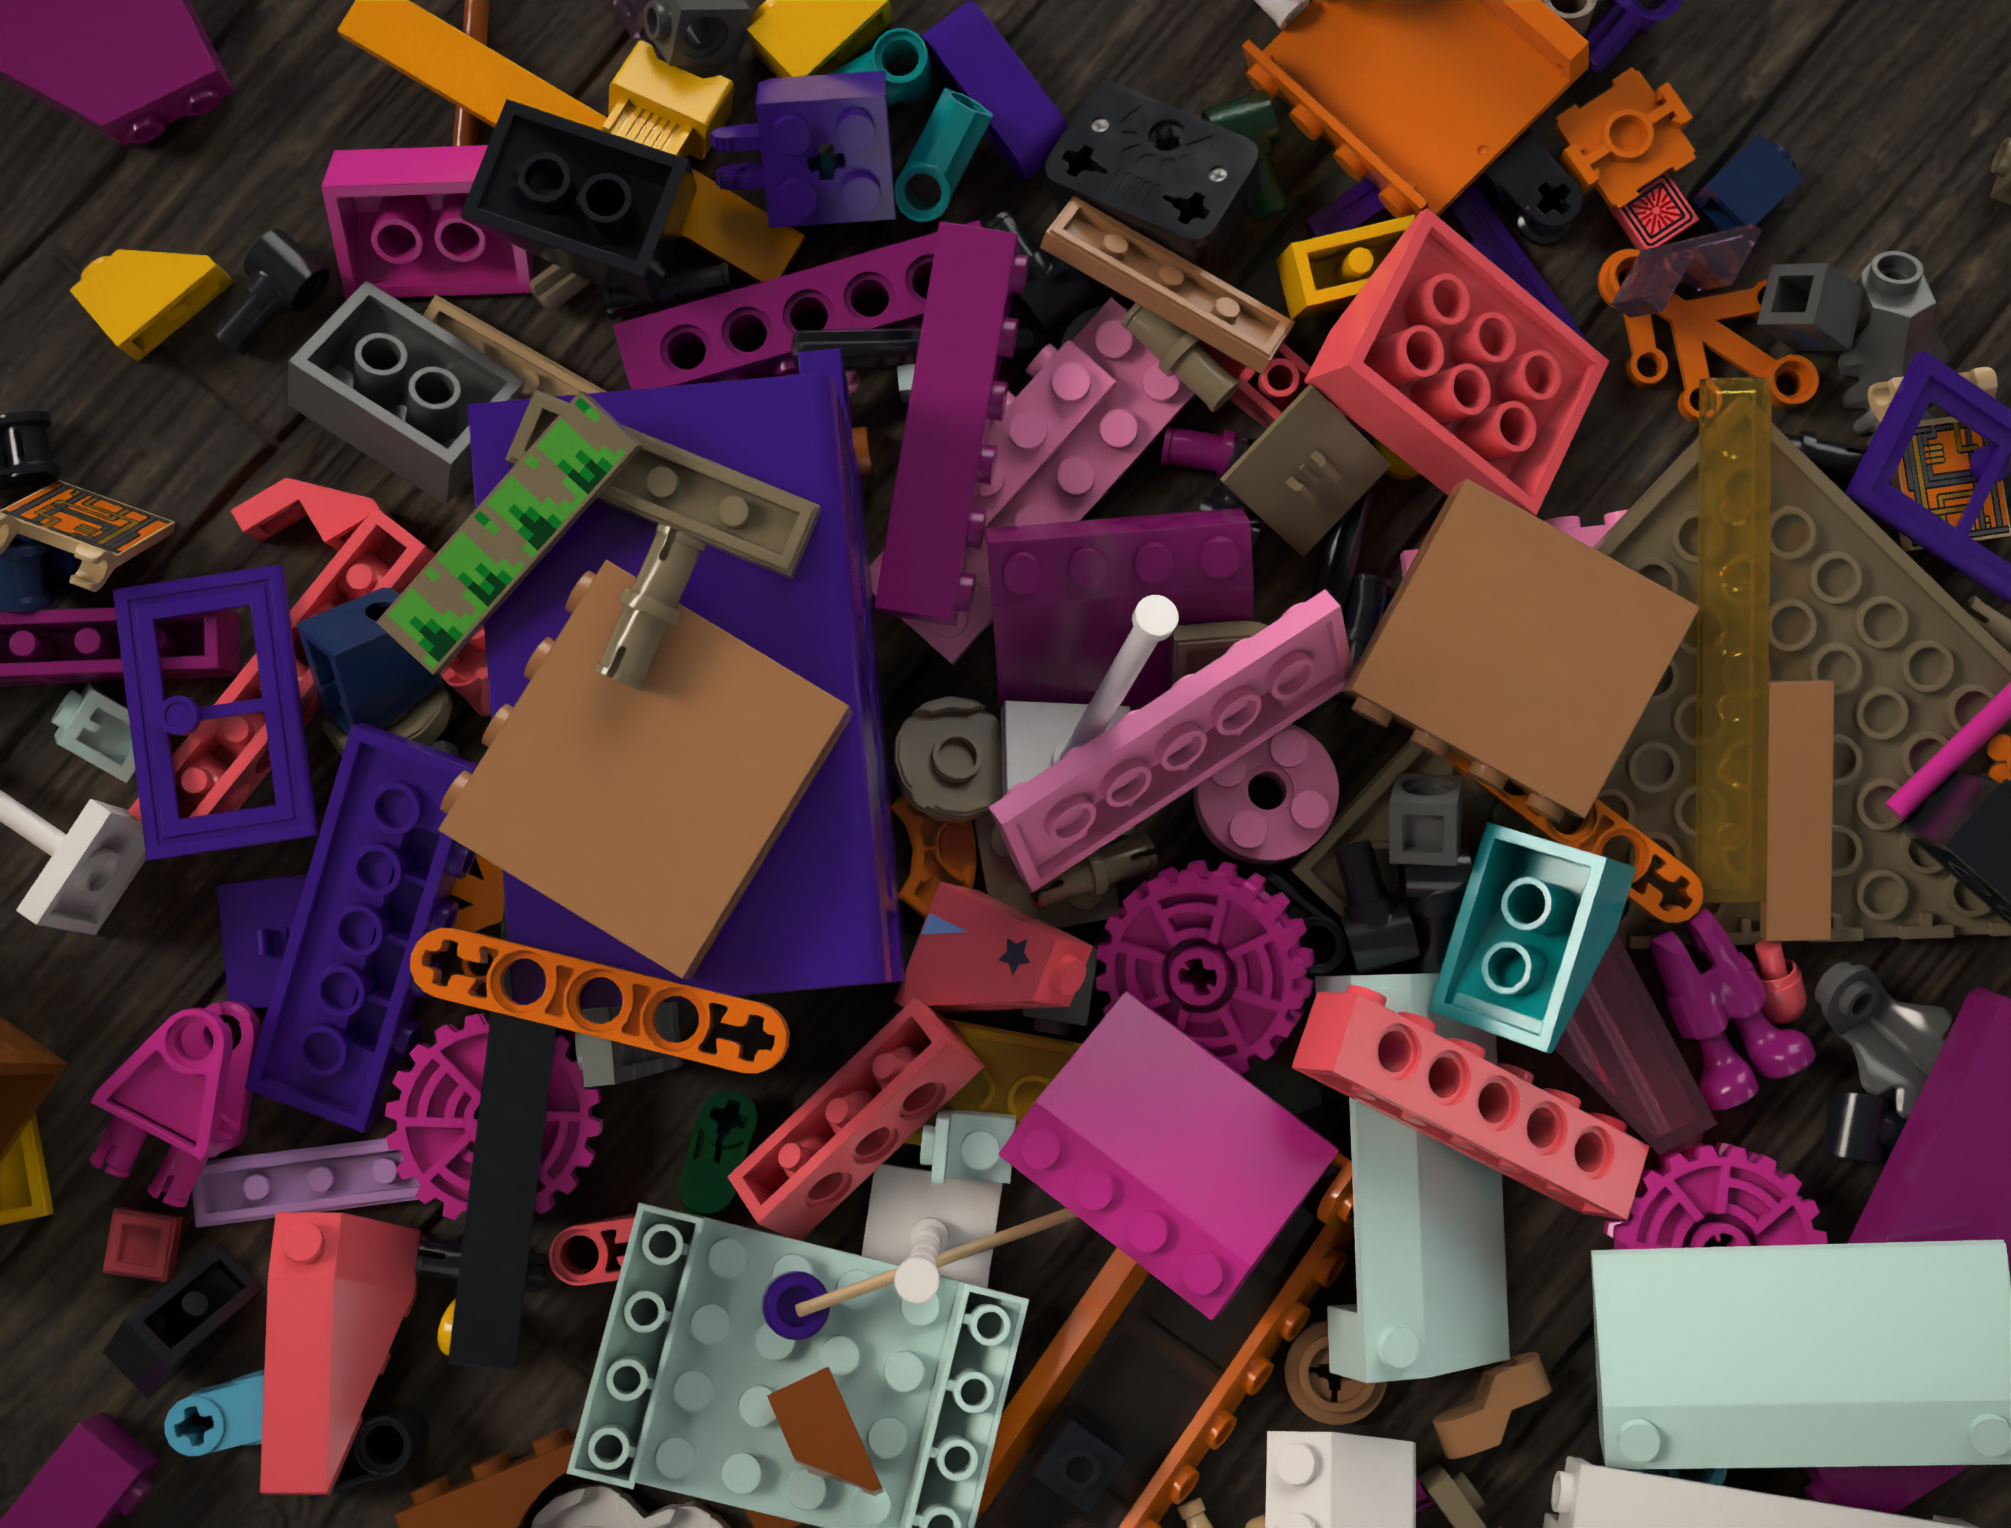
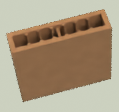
(1519, 652)
(649, 799)

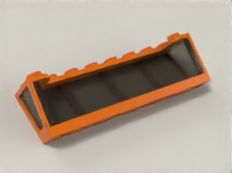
(1162, 1372)

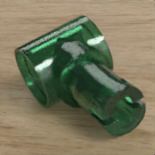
(1255, 119)

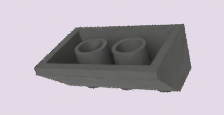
(397, 389)

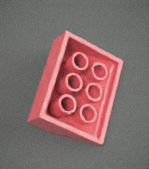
(1459, 368)

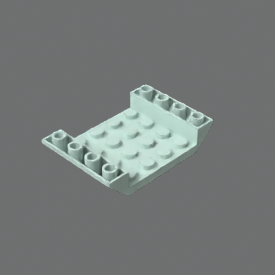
(693, 1360)

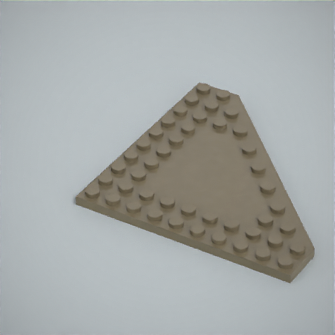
(1839, 611)

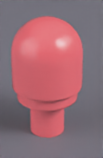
(1783, 983)

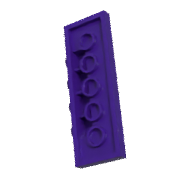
(368, 898)

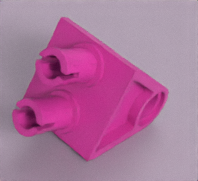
(182, 1093)

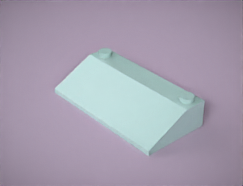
(1422, 1233)
(1804, 1355)

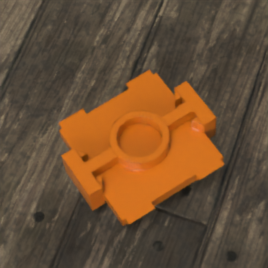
(1625, 138)

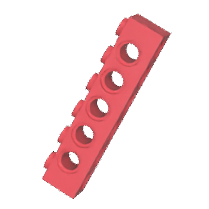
(231, 755)
(1470, 1103)

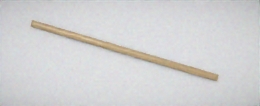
(944, 1258)

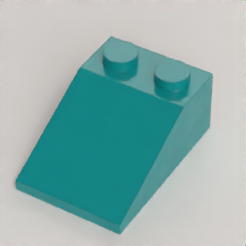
(1529, 936)

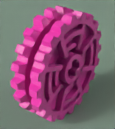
(1236, 933)
(441, 1116)
(1716, 1196)

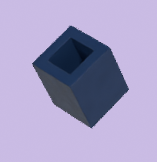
(1748, 186)

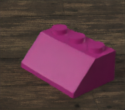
(403, 229)

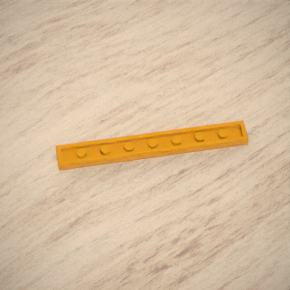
(484, 79)

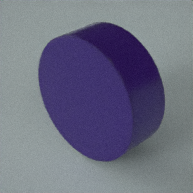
(780, 1302)

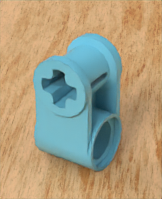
(236, 1415)

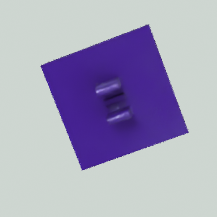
(255, 933)

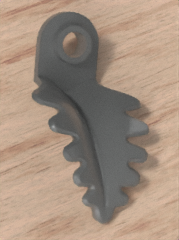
(1897, 328)
(1890, 1038)

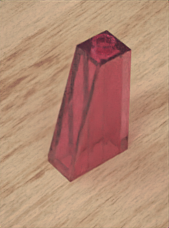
(1631, 1058)

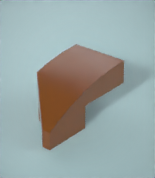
(823, 1431)

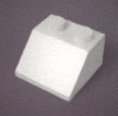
(1339, 1481)

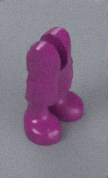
(1711, 996)

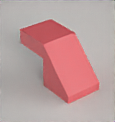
(331, 511)

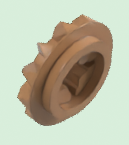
(1312, 1391)

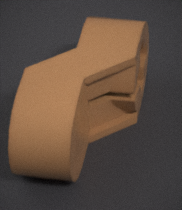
(1483, 1420)

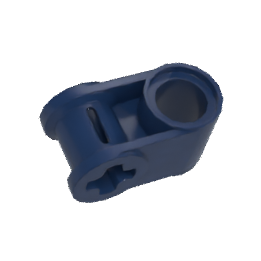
(34, 574)

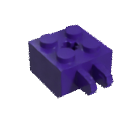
(797, 179)

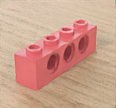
(855, 1121)

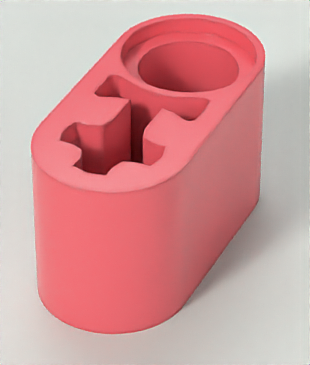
(601, 1233)

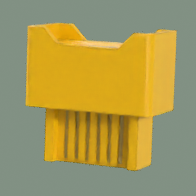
(666, 104)

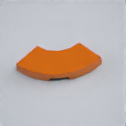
(940, 854)

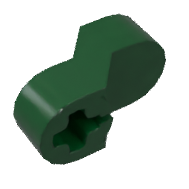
(726, 1126)

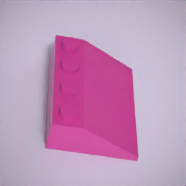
(1169, 1154)

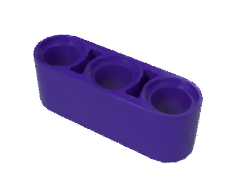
(984, 67)

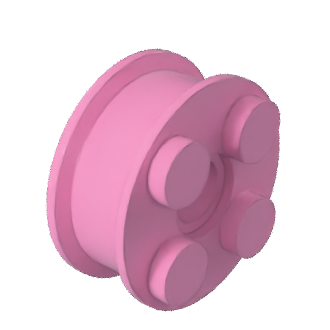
(1279, 834)

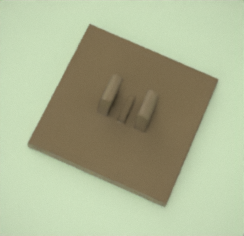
(1306, 471)

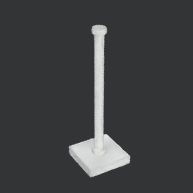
(1042, 732)
(86, 866)
(919, 1219)

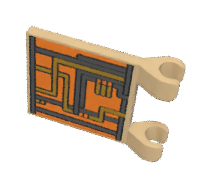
(1938, 464)
(86, 524)

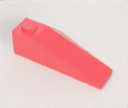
(330, 1322)

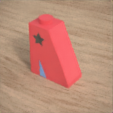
(990, 957)

